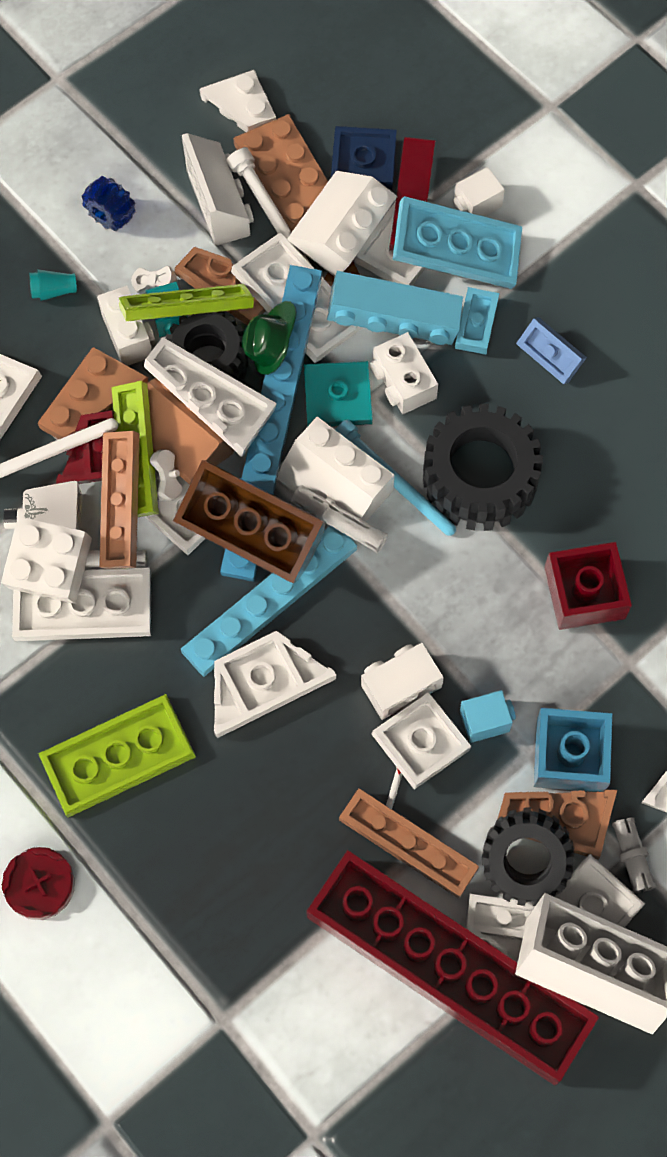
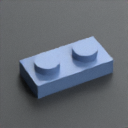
(551, 350)

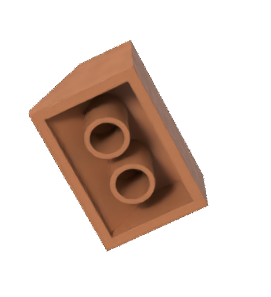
(182, 432)

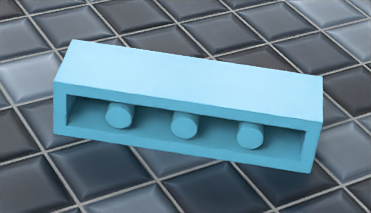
(394, 308)

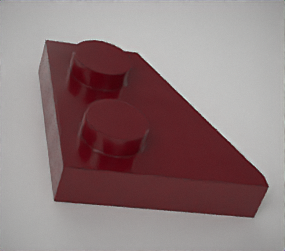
(86, 460)

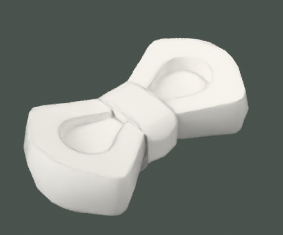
(144, 280)
(164, 463)

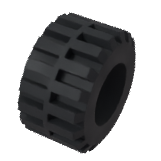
(216, 331)
(528, 886)

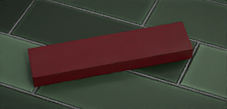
(413, 175)

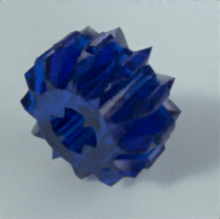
(108, 203)

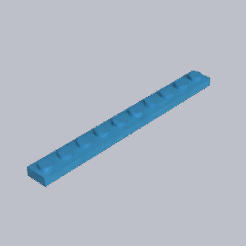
(281, 387)

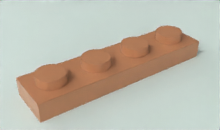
(119, 500)
(409, 843)

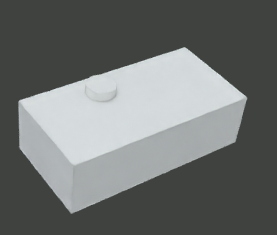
(595, 963)

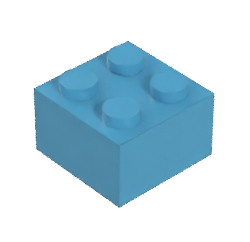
(573, 750)

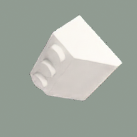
(216, 190)
(341, 220)
(337, 470)

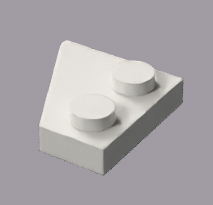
(240, 100)
(498, 922)

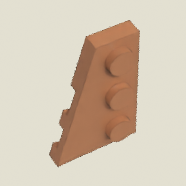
(208, 269)
(87, 392)
(581, 812)

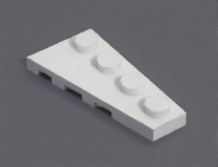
(216, 398)

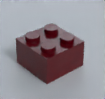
(587, 585)

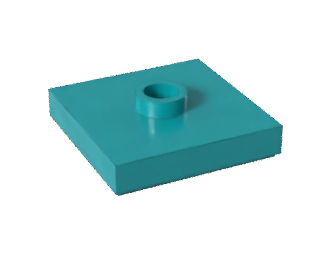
(338, 393)

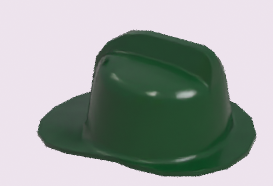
(268, 337)

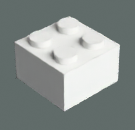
(46, 560)

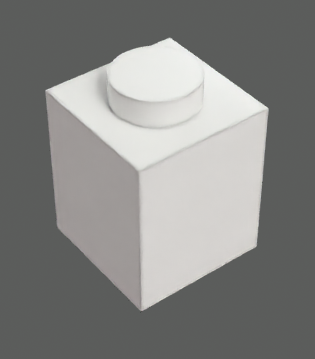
(479, 193)

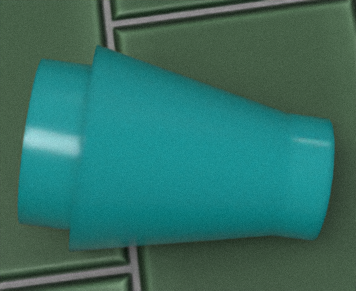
(51, 284)

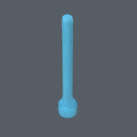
(351, 433)

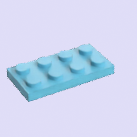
(457, 242)

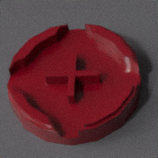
(38, 883)

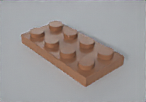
(284, 167)

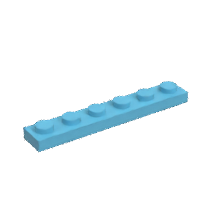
(264, 604)

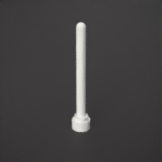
(242, 163)
(57, 447)

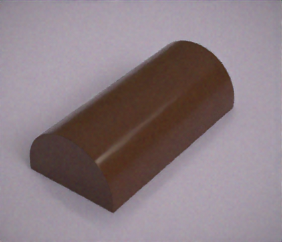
(250, 522)

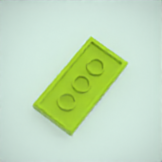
(116, 755)

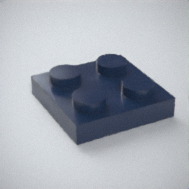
(365, 153)

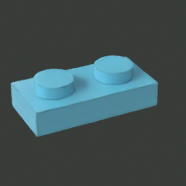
(477, 321)

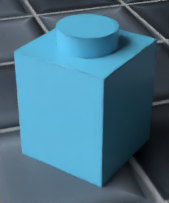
(487, 716)

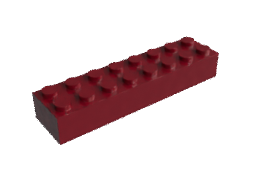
(451, 967)

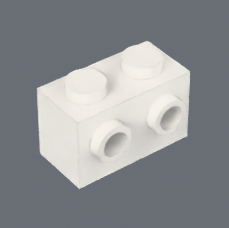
(129, 337)
(404, 373)
(401, 680)

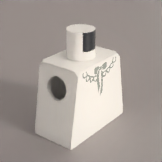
(51, 504)

